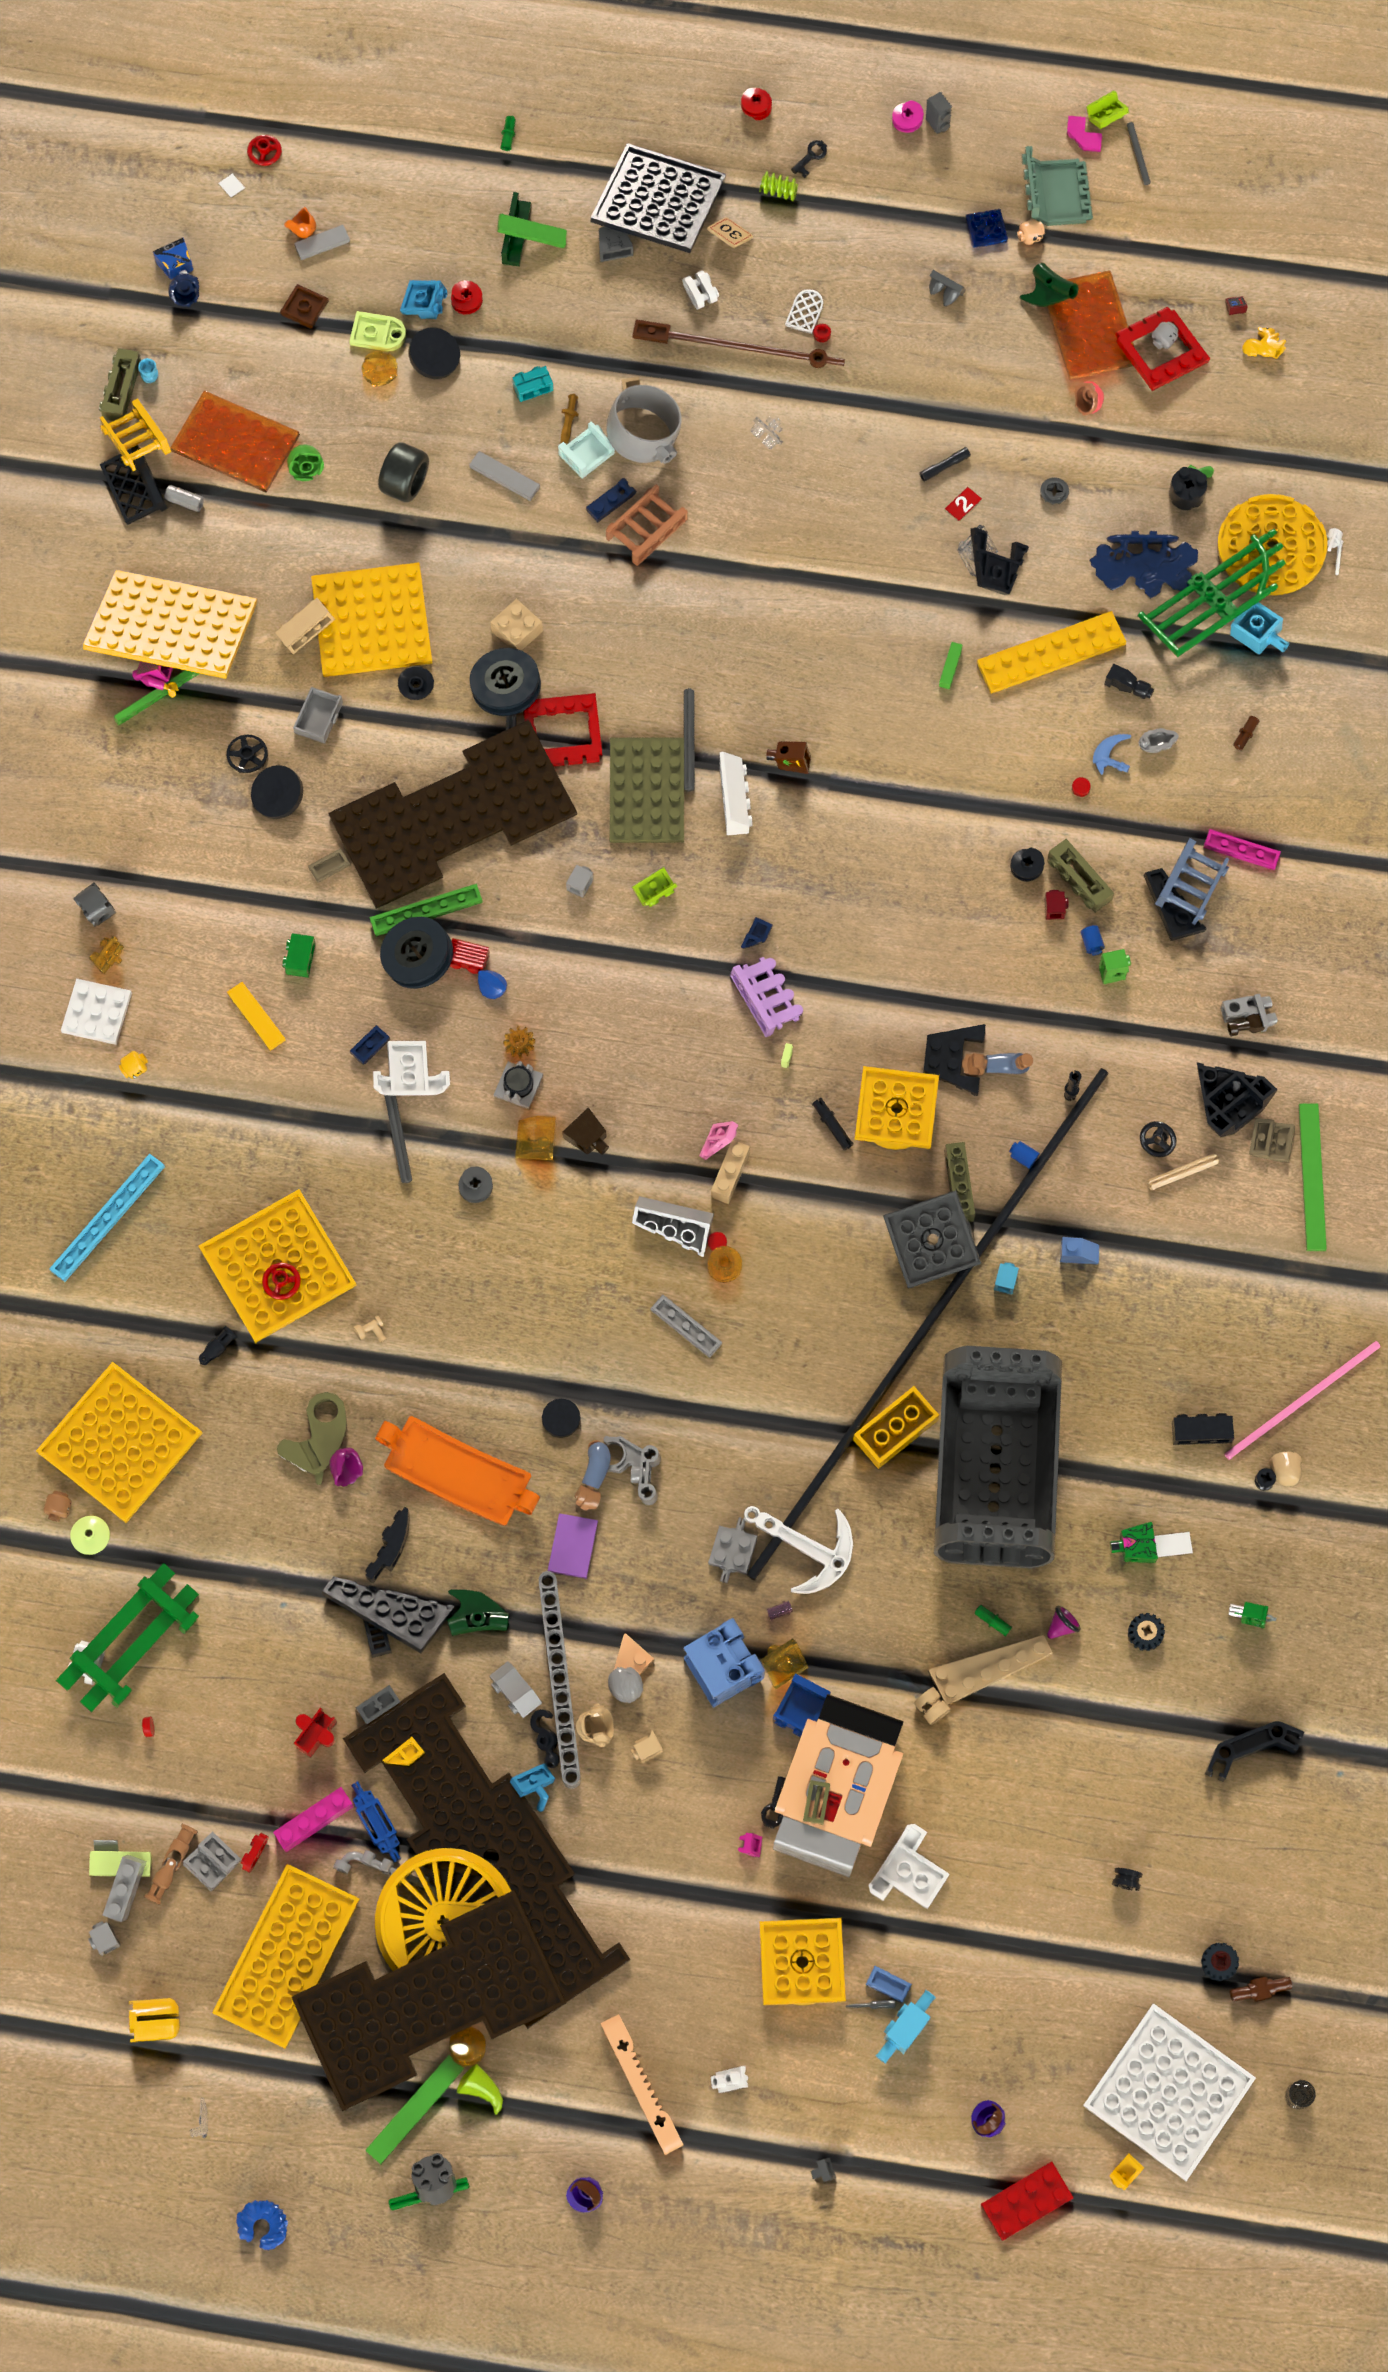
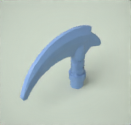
(1103, 750)

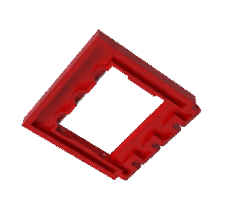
(1172, 369)
(570, 705)

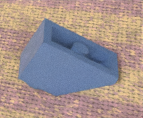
(1078, 1251)

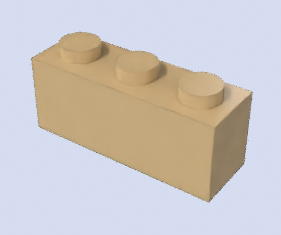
(305, 625)
(730, 1171)

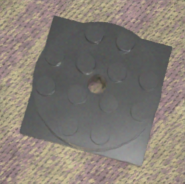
(910, 1235)

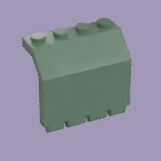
(1057, 190)

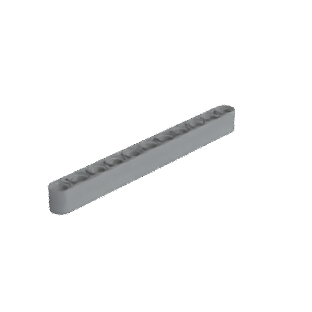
(563, 1688)

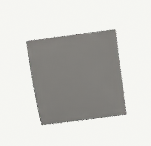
(211, 1861)

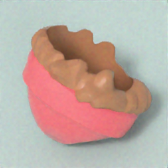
(1088, 397)

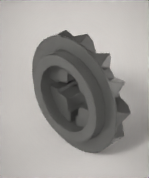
(1048, 486)

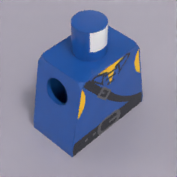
(174, 258)

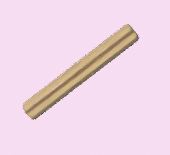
(1183, 1171)

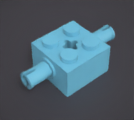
(1258, 629)
(907, 2027)

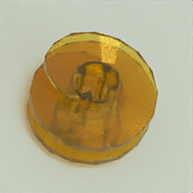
(720, 1256)
(467, 2047)

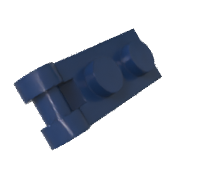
(610, 500)

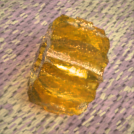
(522, 1047)

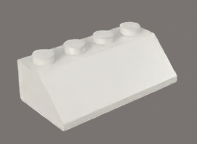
(734, 794)

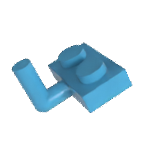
(533, 1781)

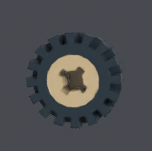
(1143, 1638)

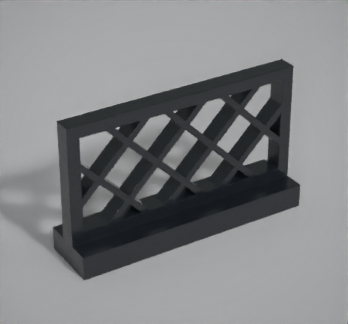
(148, 481)

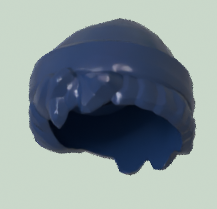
(184, 289)

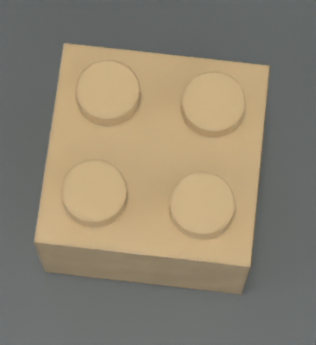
(516, 626)

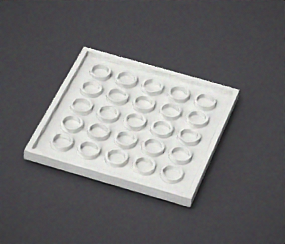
(1169, 2092)

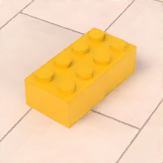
(896, 1427)

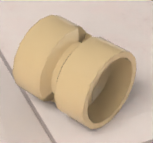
(932, 1706)

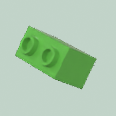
(1114, 966)

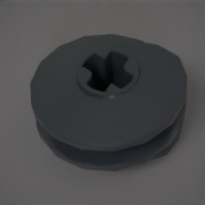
(1027, 873)

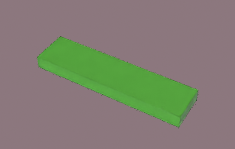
(531, 230)

